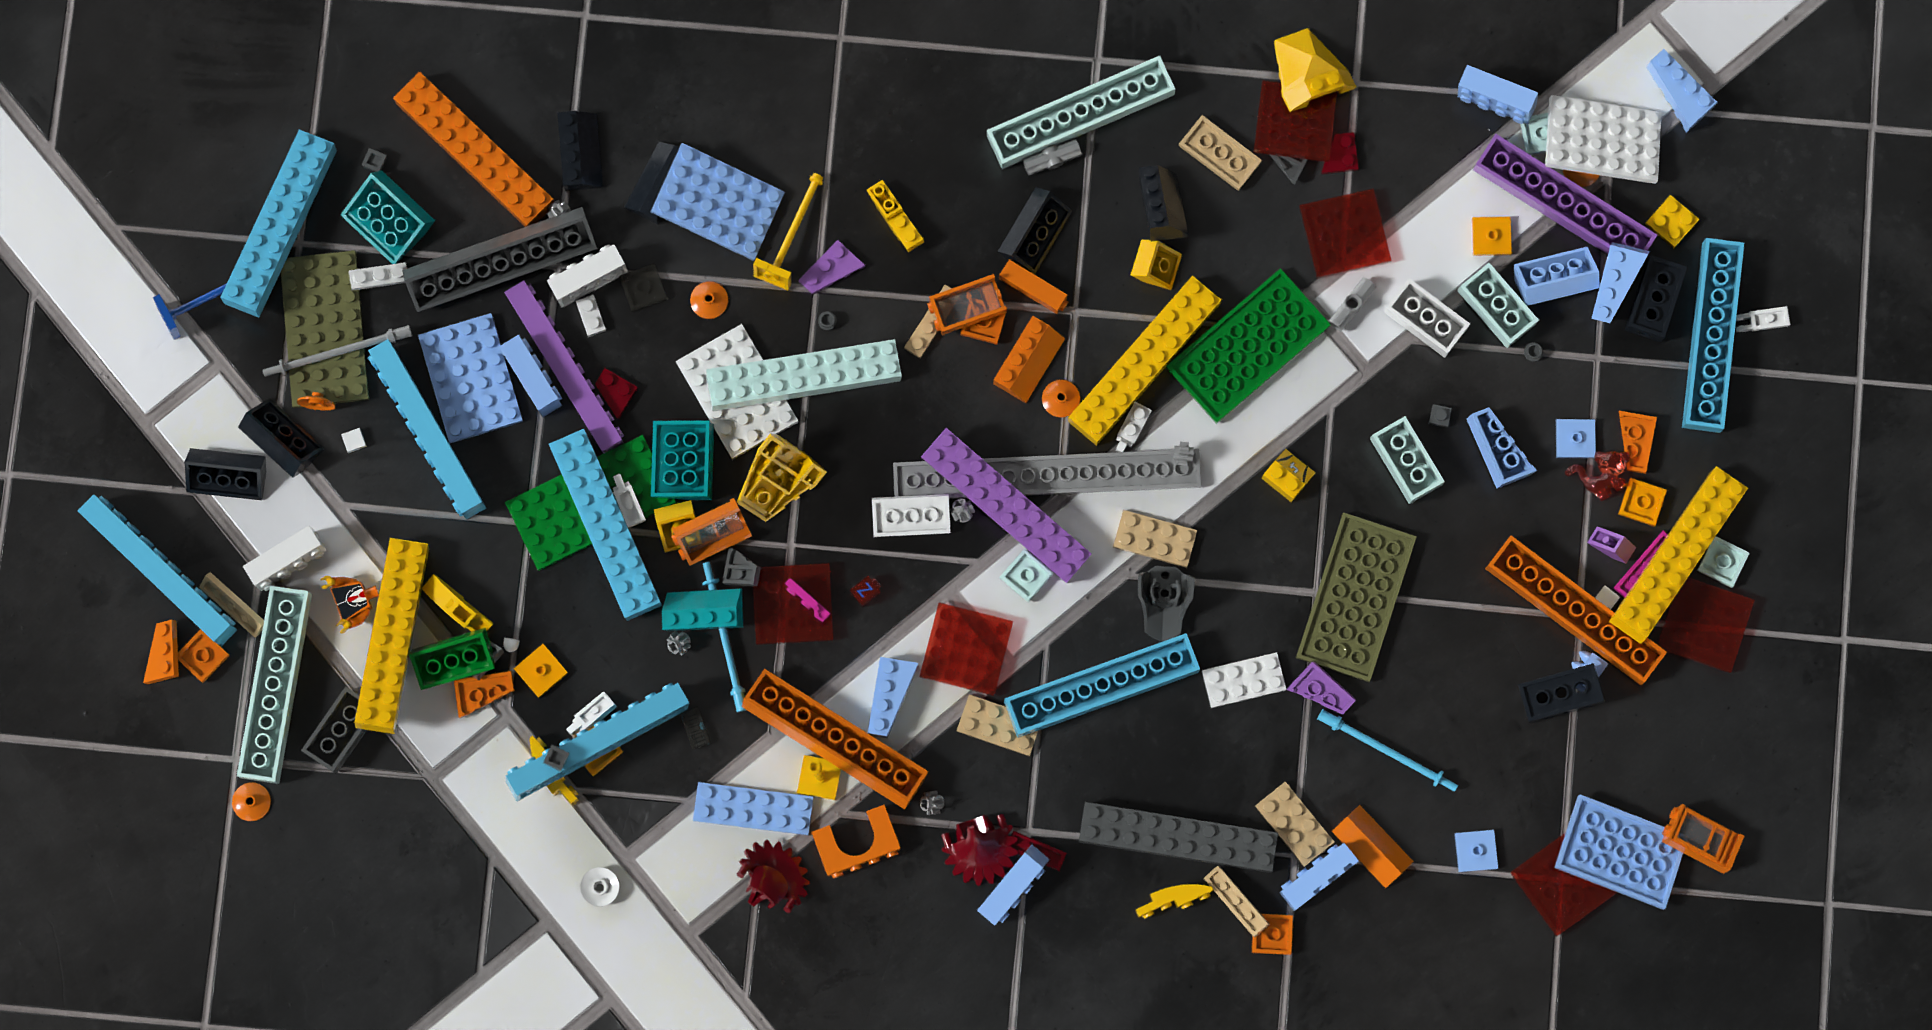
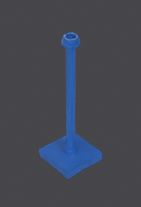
(170, 315)

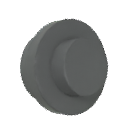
(827, 320)
(1533, 352)

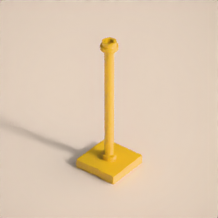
(773, 273)
(818, 778)

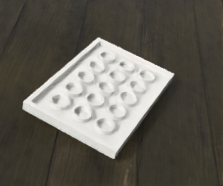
(1603, 139)
(740, 426)

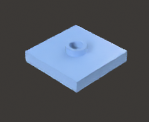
(1575, 438)
(1476, 851)

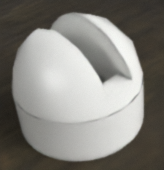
(510, 644)

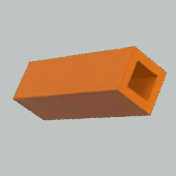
(1033, 287)

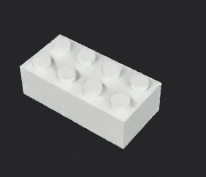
(587, 275)
(1426, 317)
(285, 558)

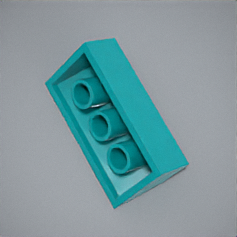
(702, 610)

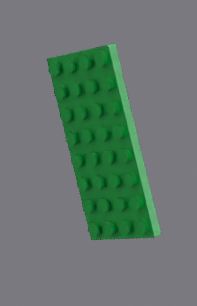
(1248, 346)
(549, 515)

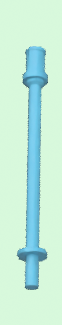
(737, 690)
(1338, 724)

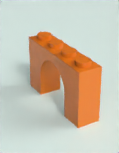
(884, 844)

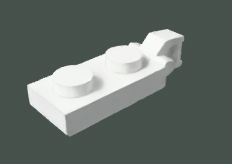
(1132, 426)
(628, 502)
(591, 714)

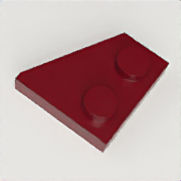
(1342, 155)
(615, 391)

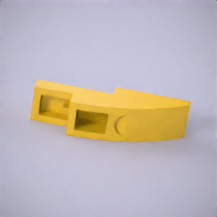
(895, 216)
(455, 605)
(537, 747)
(1181, 895)

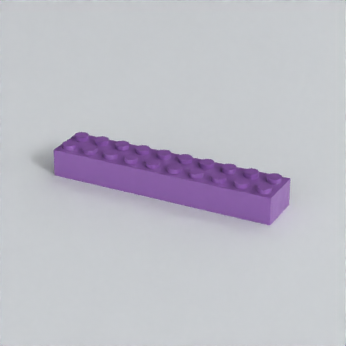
(1559, 198)
(1006, 505)

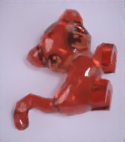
(1611, 466)

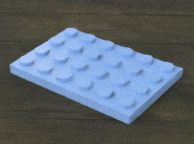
(717, 201)
(470, 378)
(1619, 852)

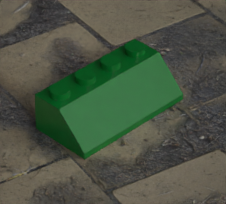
(452, 658)

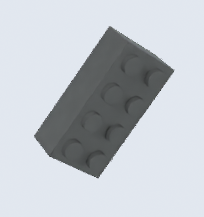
(336, 733)

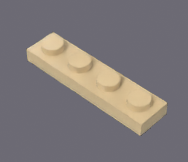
(923, 334)
(232, 604)
(1236, 901)

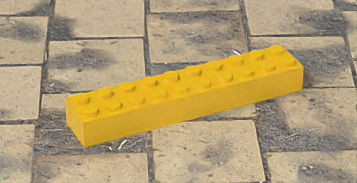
(1144, 360)
(1678, 555)
(391, 636)

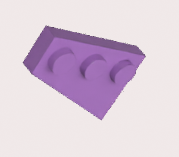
(831, 267)
(1322, 688)

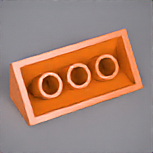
(1372, 846)

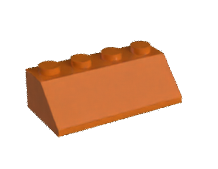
(1029, 359)

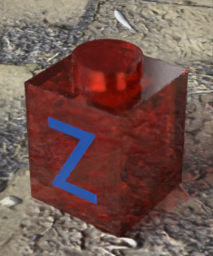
(866, 590)

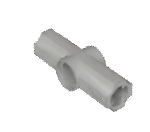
(1052, 157)
(1359, 295)

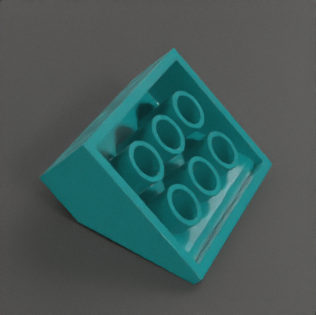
(387, 217)
(682, 460)

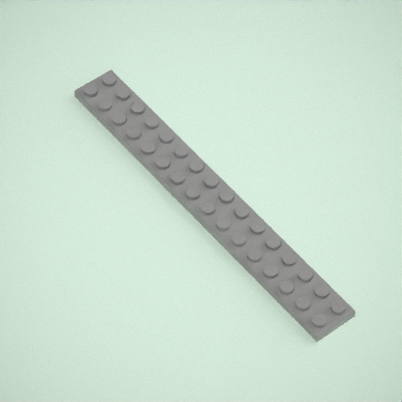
(1064, 474)

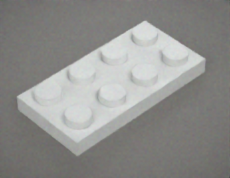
(911, 515)
(1244, 680)

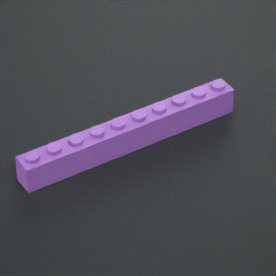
(564, 367)

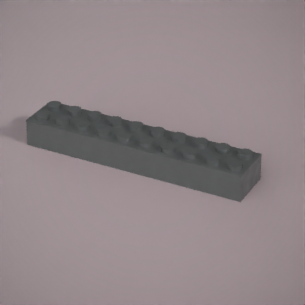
(499, 259)
(1178, 837)

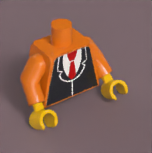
(351, 600)

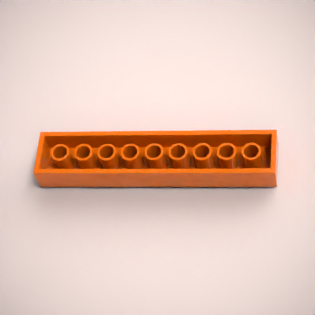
(473, 150)
(1573, 609)
(834, 739)

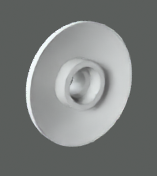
(589, 886)

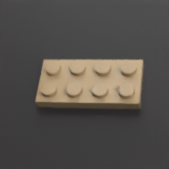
(1220, 152)
(1155, 538)
(992, 724)
(1294, 824)

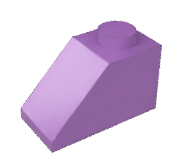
(1612, 544)

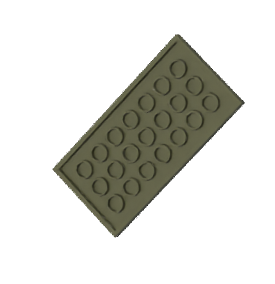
(323, 316)
(1356, 597)

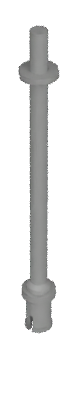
(391, 335)

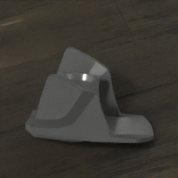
(1164, 615)

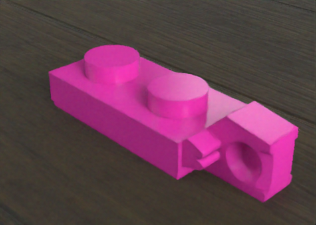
(808, 601)

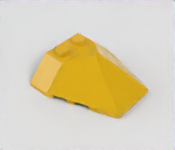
(1308, 69)
(778, 477)

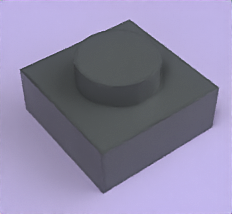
(374, 160)
(1440, 416)
(556, 758)

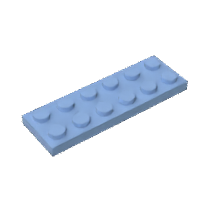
(753, 808)

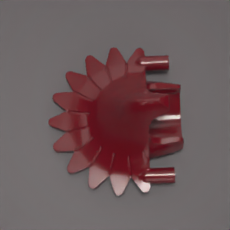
(980, 849)
(773, 875)

